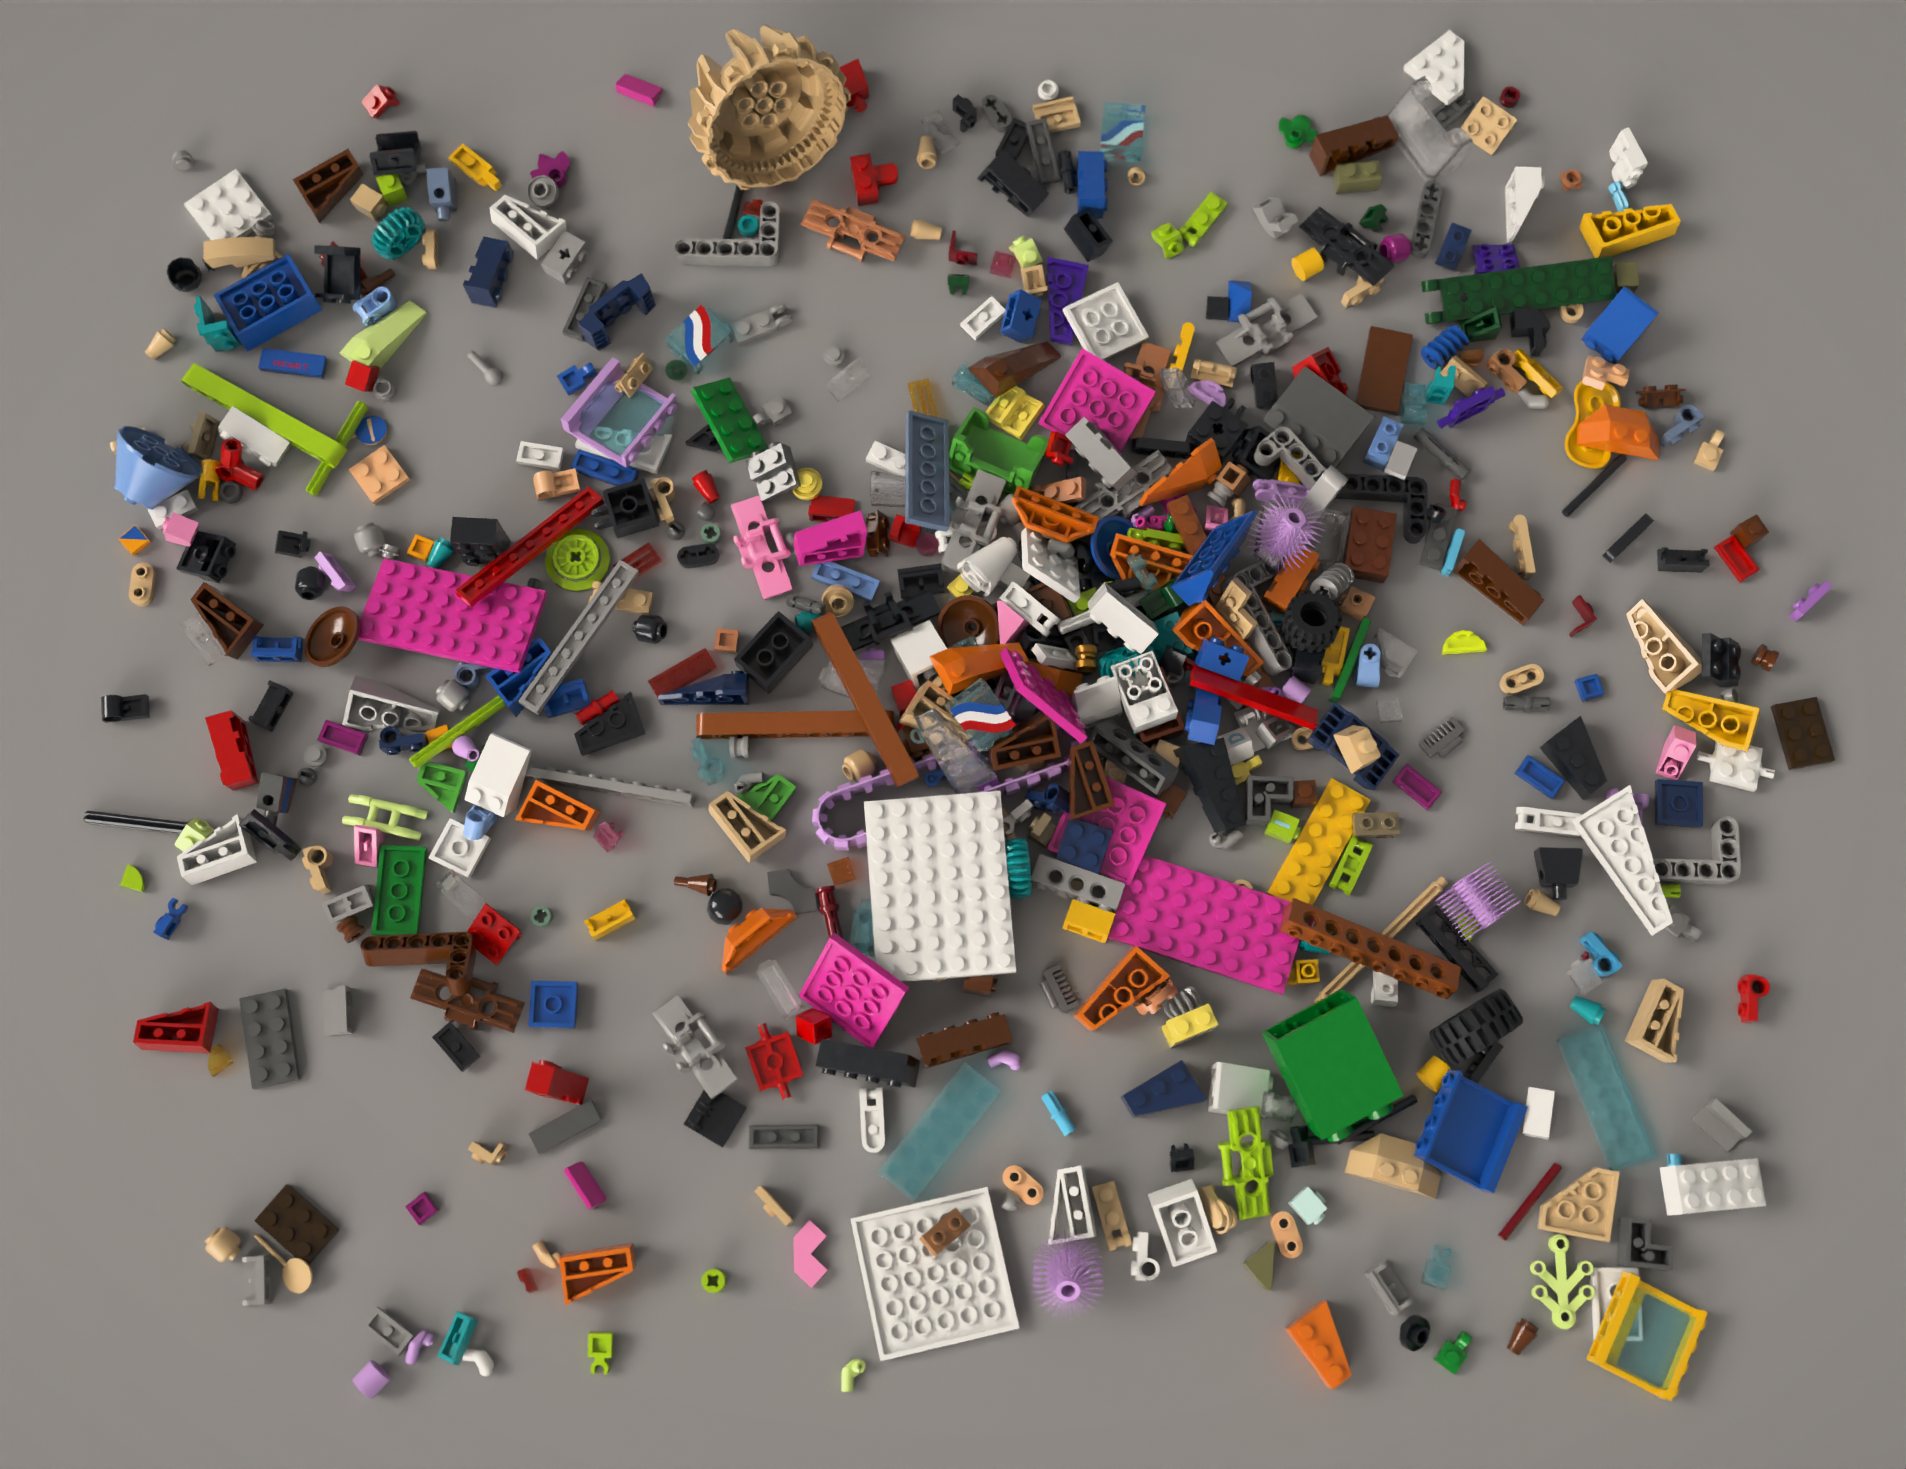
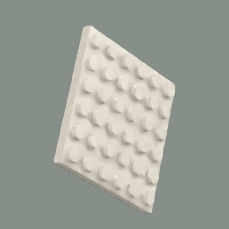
(931, 1300)

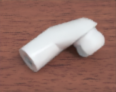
(482, 1360)

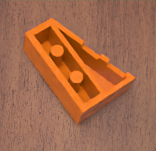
(1287, 584)
(556, 808)
(594, 1268)
(1320, 1344)

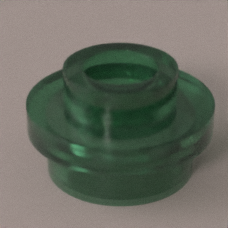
(679, 375)

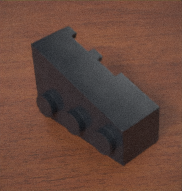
(1014, 182)
(1576, 758)

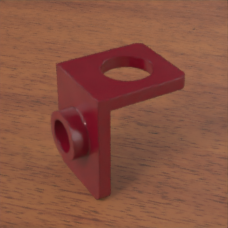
(961, 257)
(1586, 612)

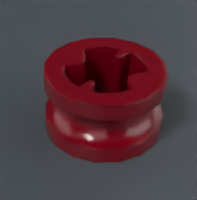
(1508, 102)

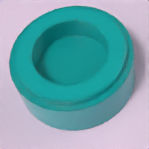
(748, 226)

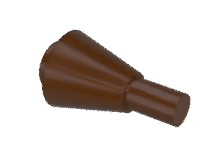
(371, 283)
(703, 883)

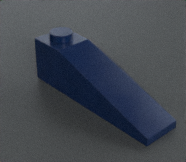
(719, 690)

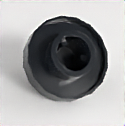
(1414, 1332)

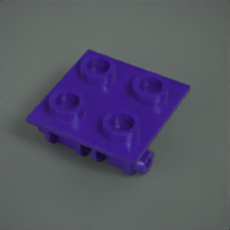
(1495, 258)

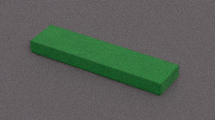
(1350, 660)

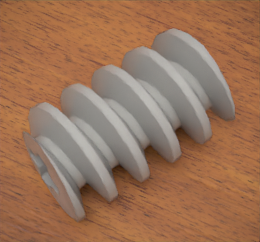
(1333, 580)

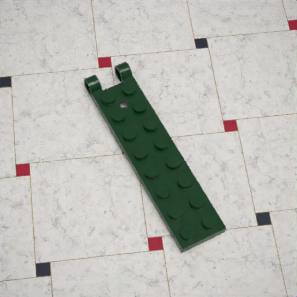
(1523, 288)

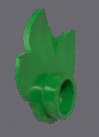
(1297, 131)

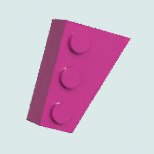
(831, 540)

